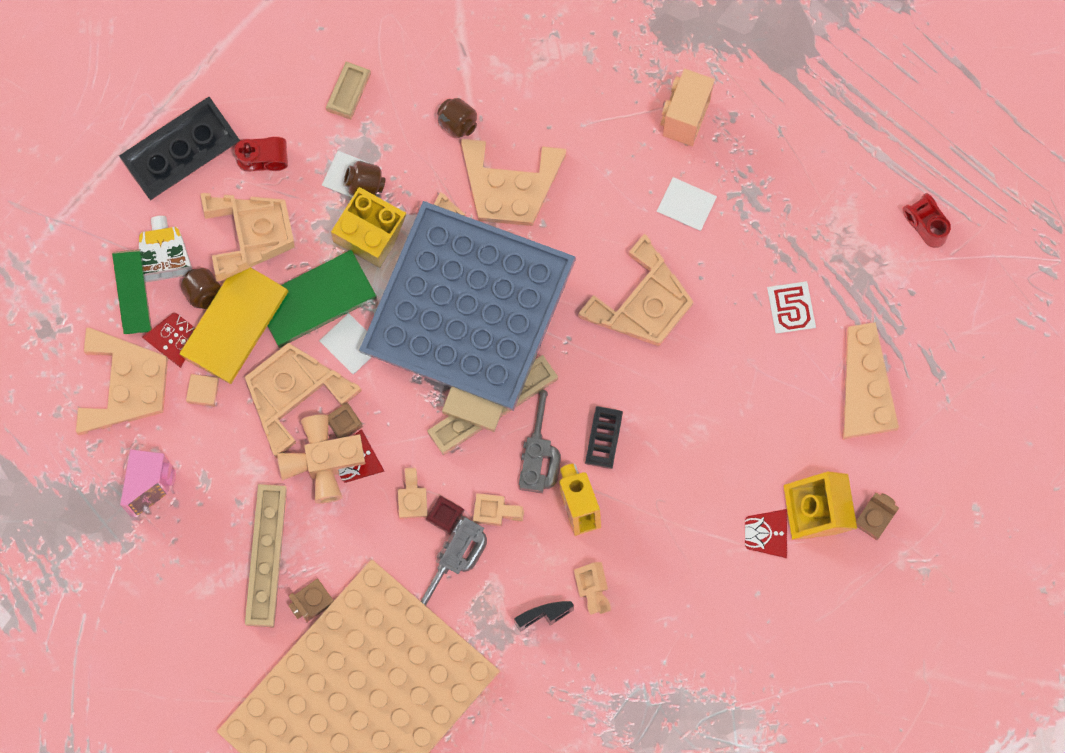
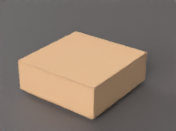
(202, 390)

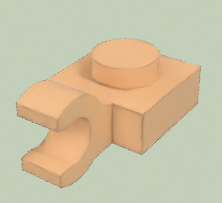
(412, 499)
(492, 510)
(591, 584)

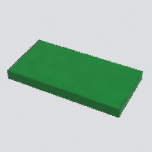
(320, 298)

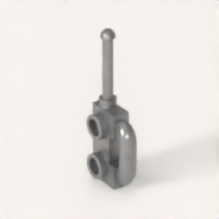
(535, 451)
(453, 550)

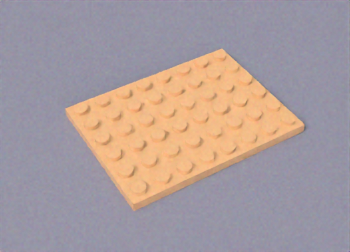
(364, 679)

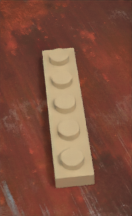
(453, 432)
(266, 556)

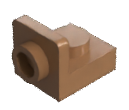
(877, 515)
(310, 601)

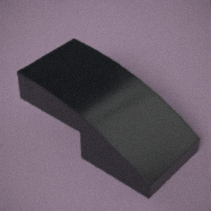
(552, 612)

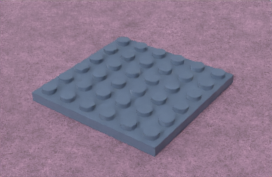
(468, 305)

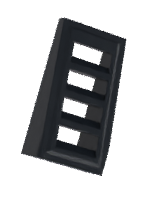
(606, 413)

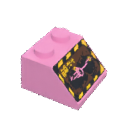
(146, 481)

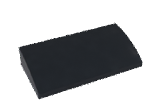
(179, 148)

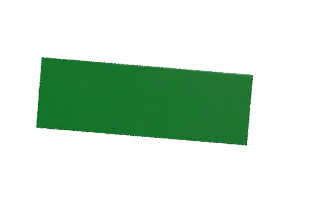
(132, 291)

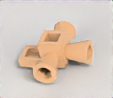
(322, 458)

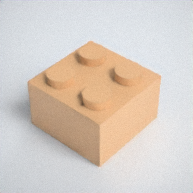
(687, 106)

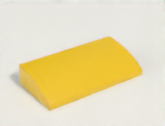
(233, 323)

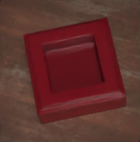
(445, 514)

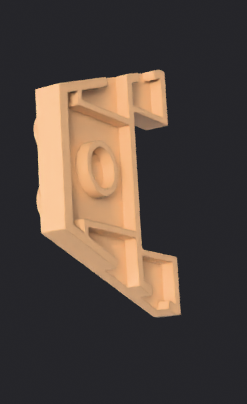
(509, 194)
(261, 231)
(651, 308)
(135, 383)
(285, 383)

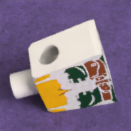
(163, 251)

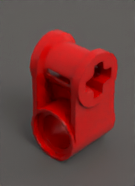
(264, 154)
(925, 216)

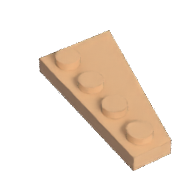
(867, 389)

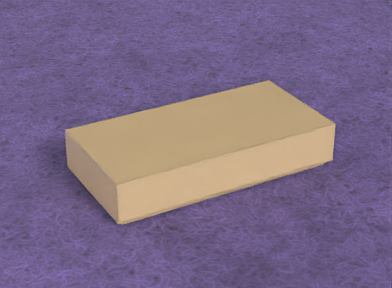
(348, 90)
(472, 409)

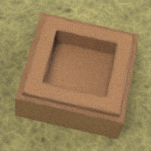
(344, 421)

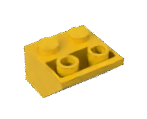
(368, 227)

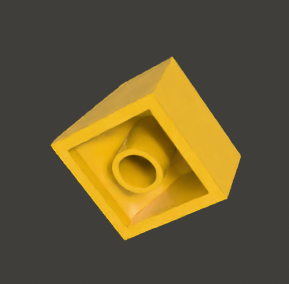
(820, 506)

